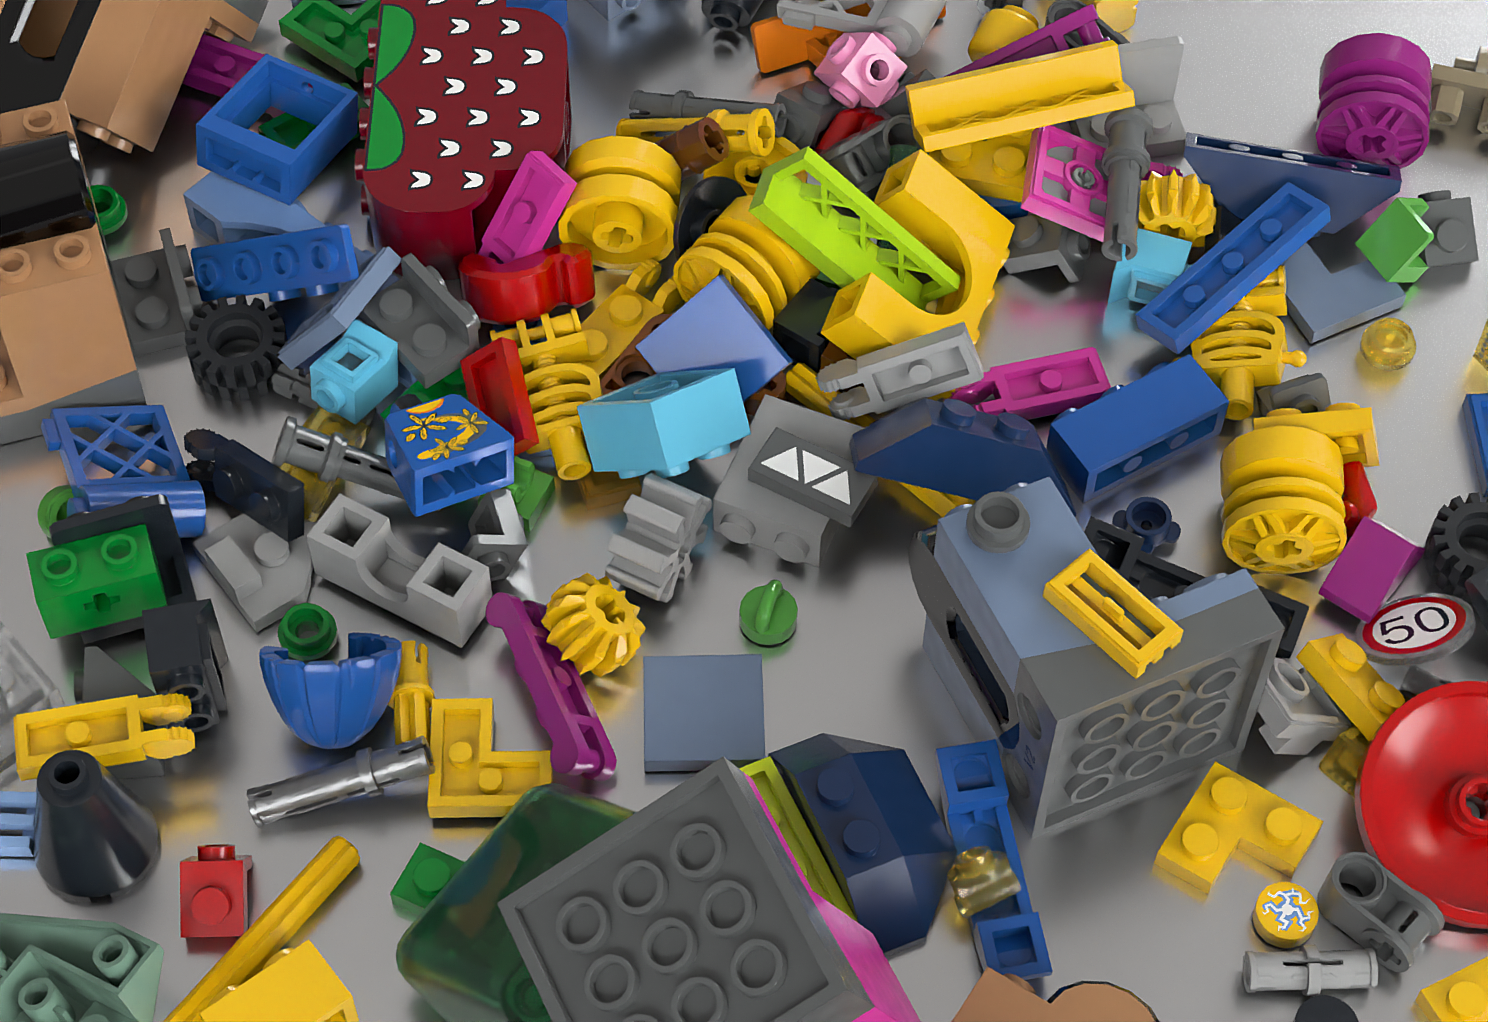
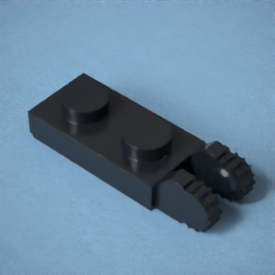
(247, 482)

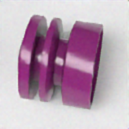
(1374, 100)

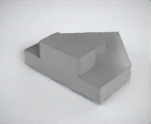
(258, 568)
(1297, 711)

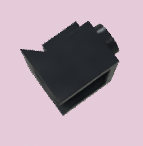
(187, 658)

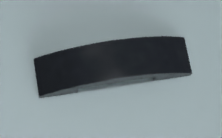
(1161, 578)

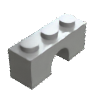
(361, 554)

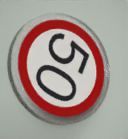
(1416, 630)

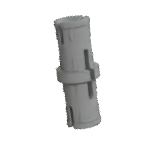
(1310, 970)

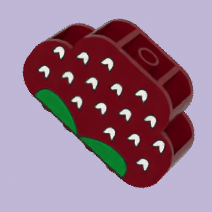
(451, 117)

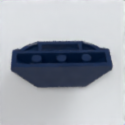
(1250, 173)
(954, 450)
(873, 832)

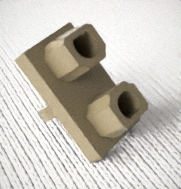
(1460, 86)

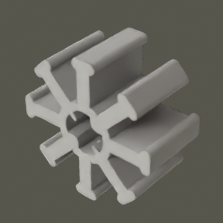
(658, 538)

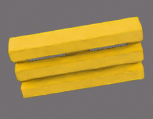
(1105, 620)

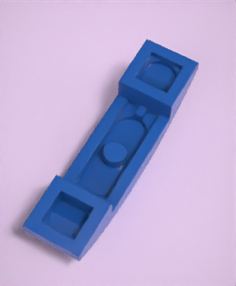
(977, 814)

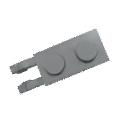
(902, 373)

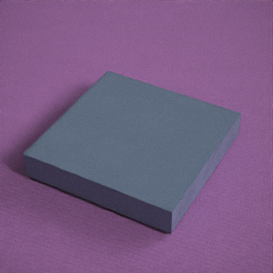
(702, 711)

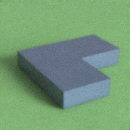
(1337, 301)
(340, 310)

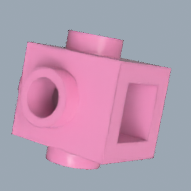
(861, 69)

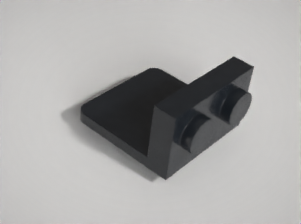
(162, 530)

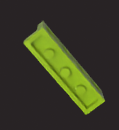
(841, 243)

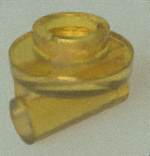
(981, 879)

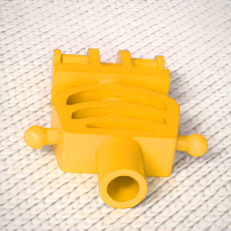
(1248, 345)
(557, 387)

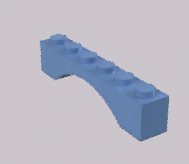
(232, 212)

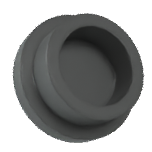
(998, 522)

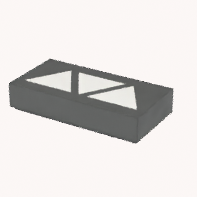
(812, 477)

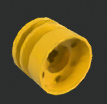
(750, 258)
(1282, 500)

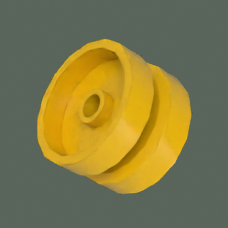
(622, 201)

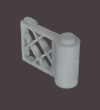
(901, 21)

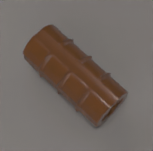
(696, 146)

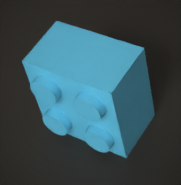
(664, 422)

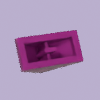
(1370, 569)

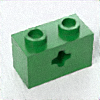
(96, 581)

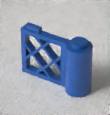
(129, 481)

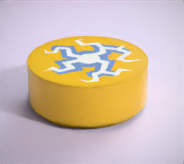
(1285, 915)

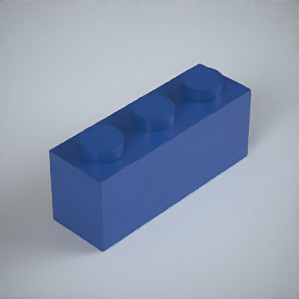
(1136, 427)

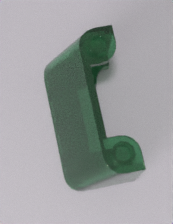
(460, 945)

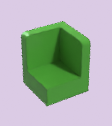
(1397, 240)

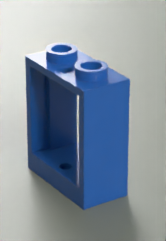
(260, 163)

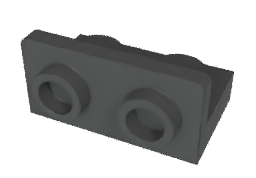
(156, 296)
(425, 321)

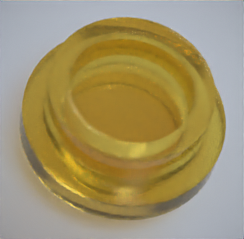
(1388, 344)

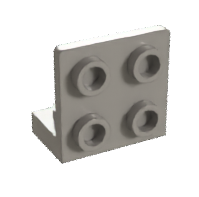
(1152, 74)

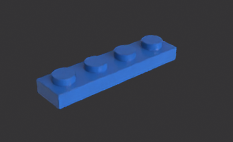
(1233, 267)

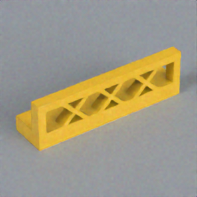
(1018, 96)

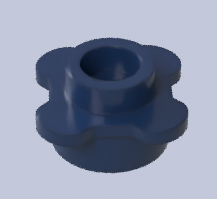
(1148, 512)

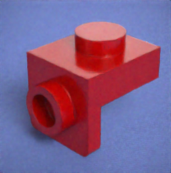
(214, 892)

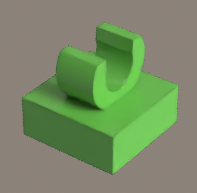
(529, 491)

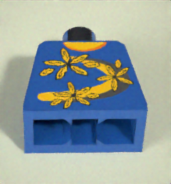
(445, 451)

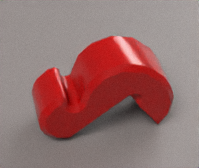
(528, 284)

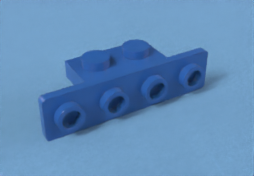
(277, 264)

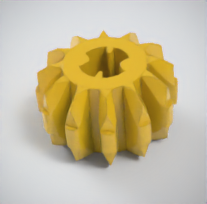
(1177, 207)
(593, 625)

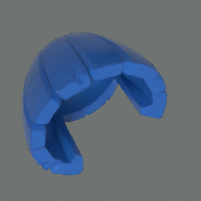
(329, 701)

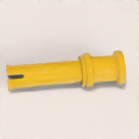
(758, 120)

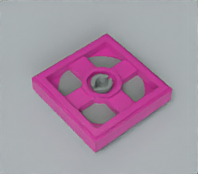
(1066, 181)

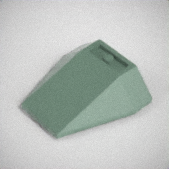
(76, 971)

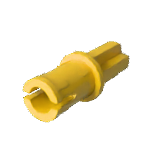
(412, 695)

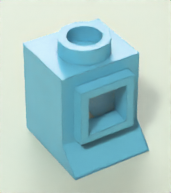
(1154, 267)
(355, 372)

